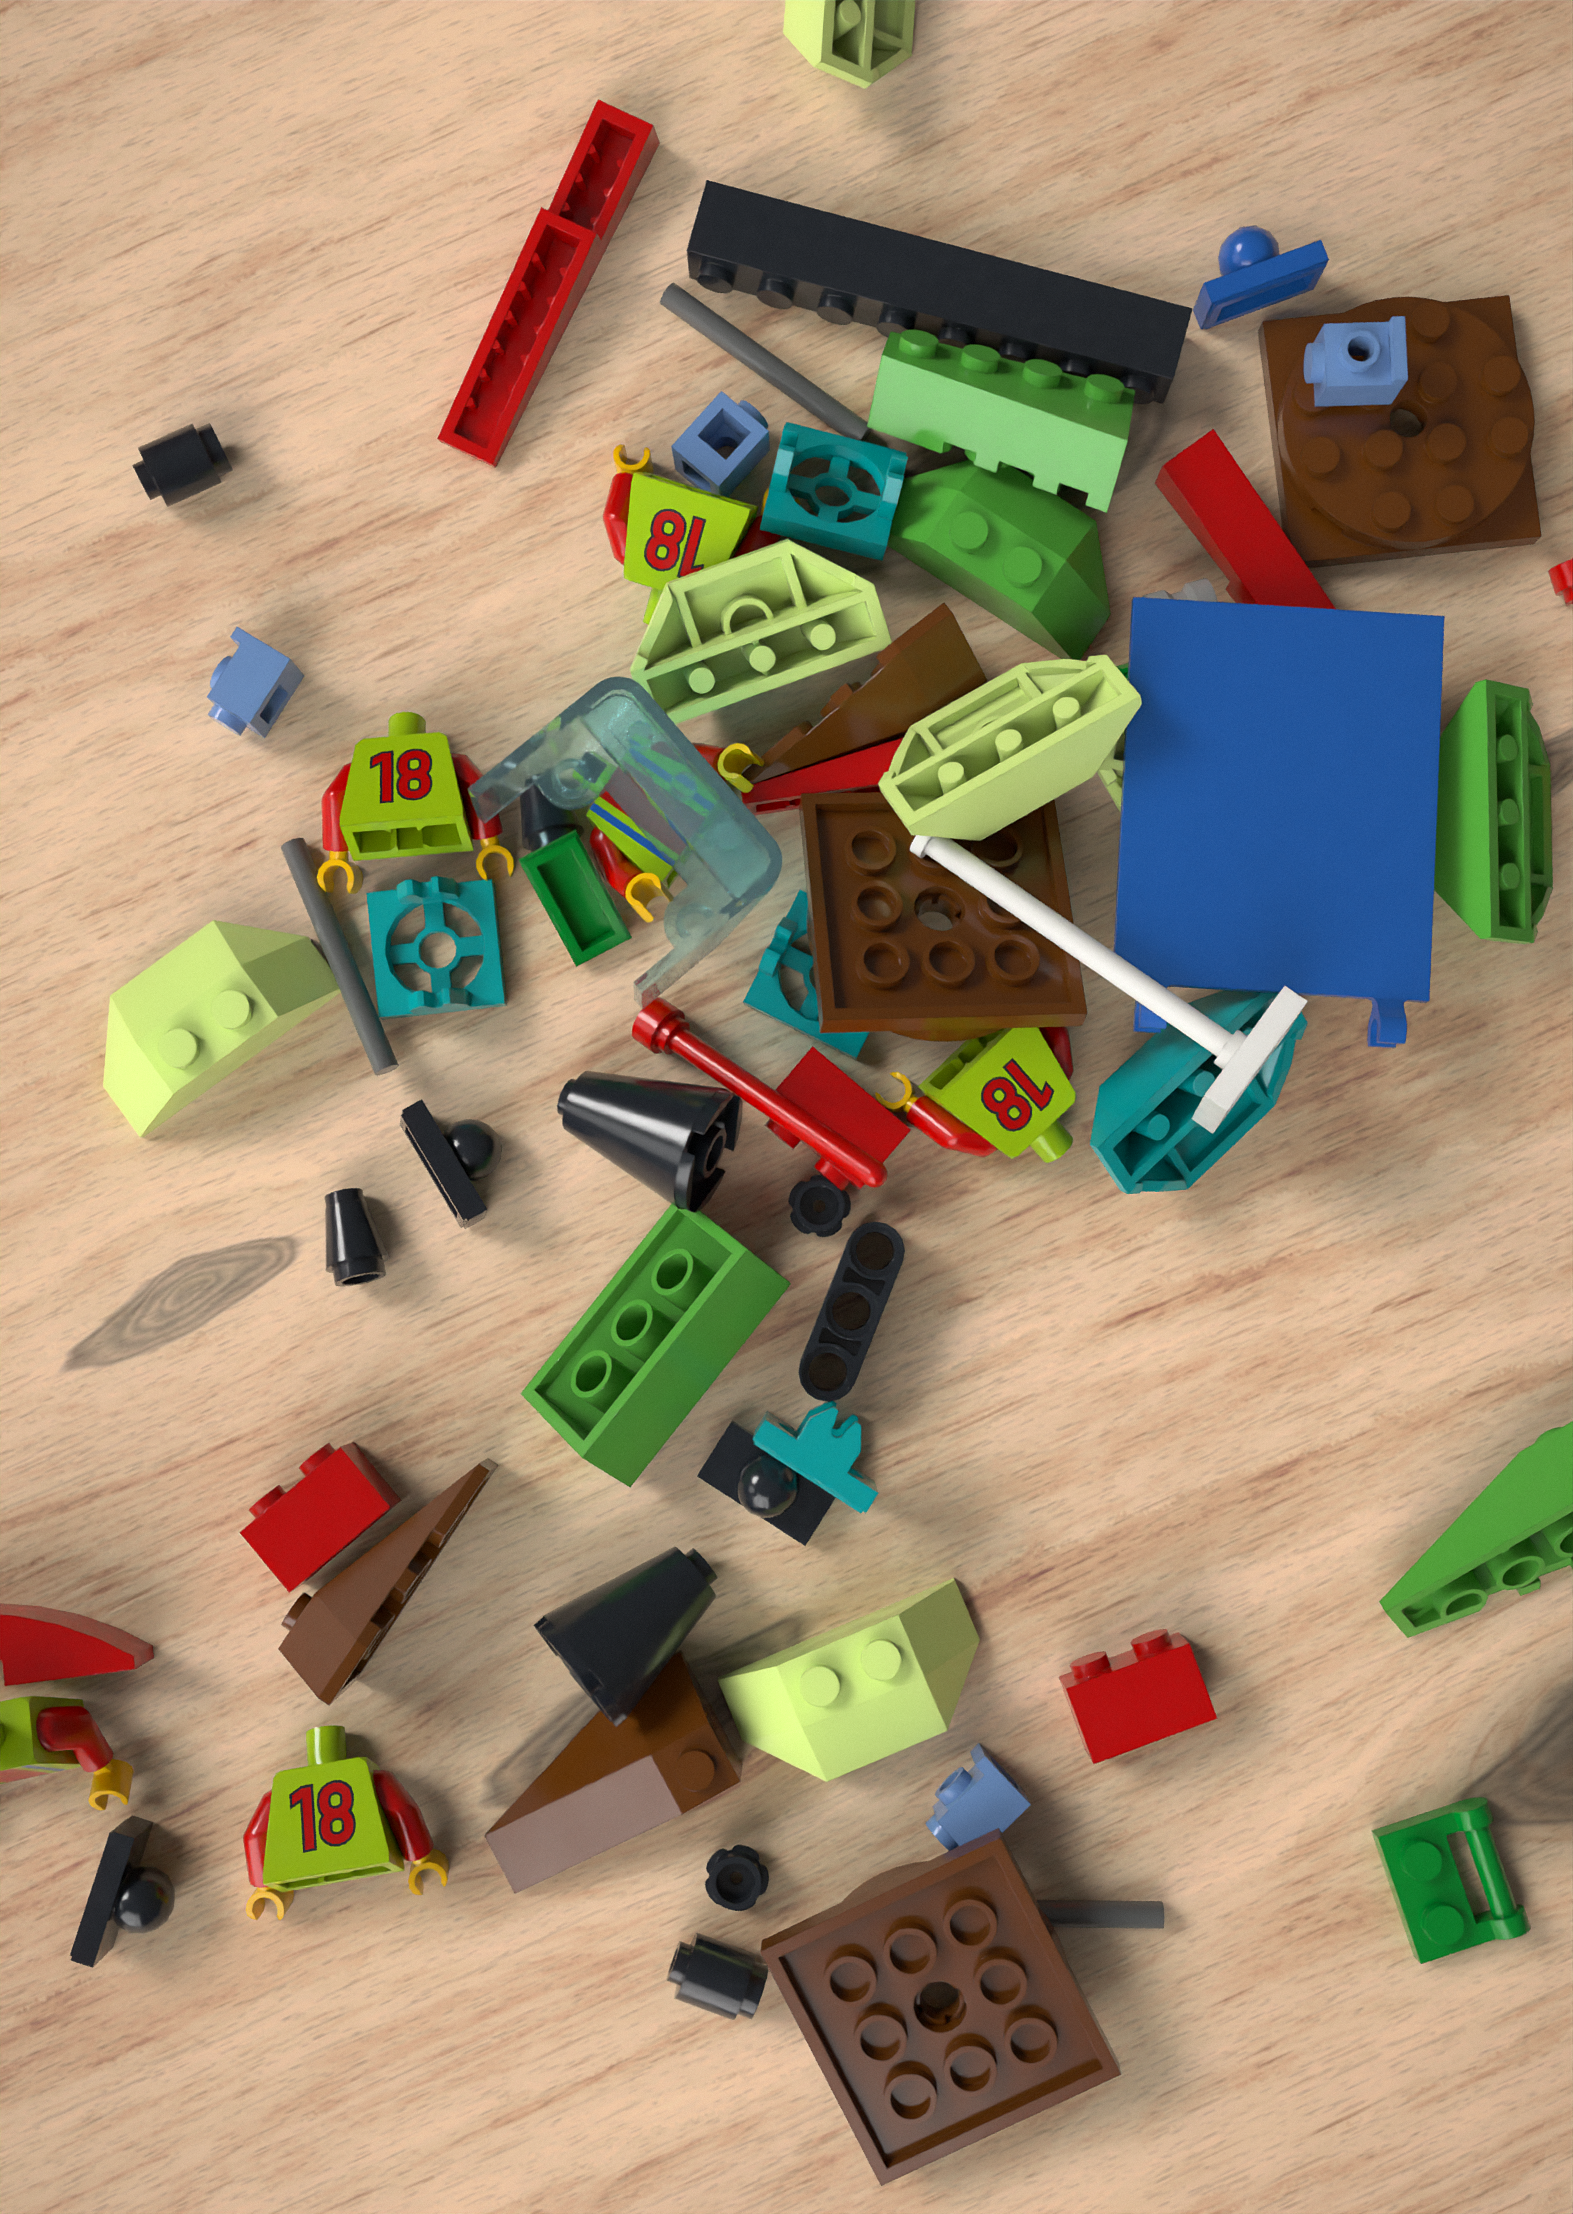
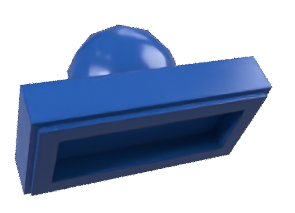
(1256, 276)

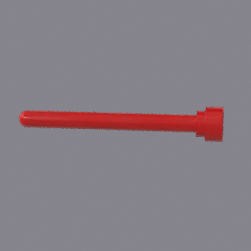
(664, 1029)

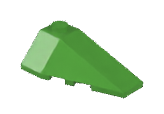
(1499, 1543)

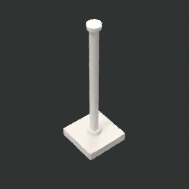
(1236, 1053)

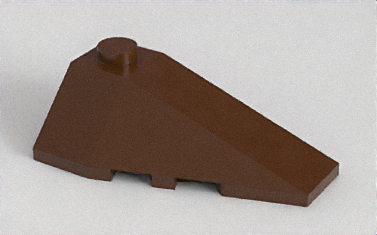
(912, 680)
(350, 1615)
(618, 1781)

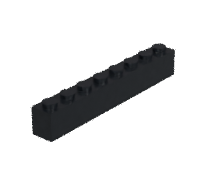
(916, 283)

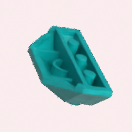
(1148, 1103)

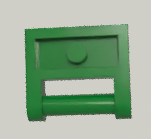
(1430, 1886)

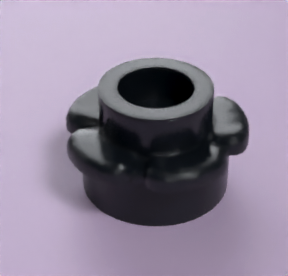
(806, 1218)
(736, 1895)

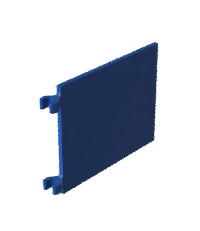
(1281, 803)

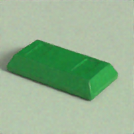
(575, 898)

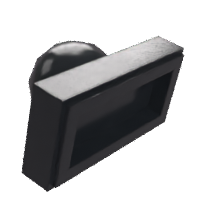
(454, 1159)
(765, 1485)
(122, 1894)

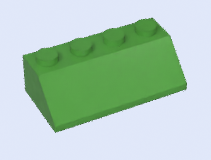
(653, 1342)

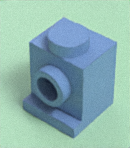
(1349, 382)
(719, 426)
(252, 686)
(976, 1801)

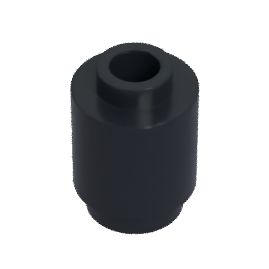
(182, 464)
(717, 1977)

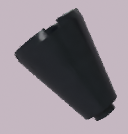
(655, 1130)
(629, 1628)

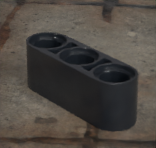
(851, 1343)

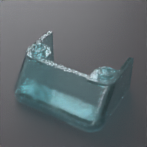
(631, 748)

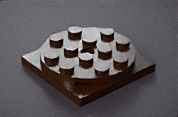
(1371, 495)
(896, 975)
(925, 2075)

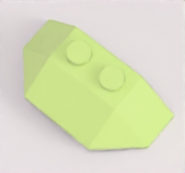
(852, 37)
(754, 628)
(1008, 747)
(207, 1015)
(859, 1686)

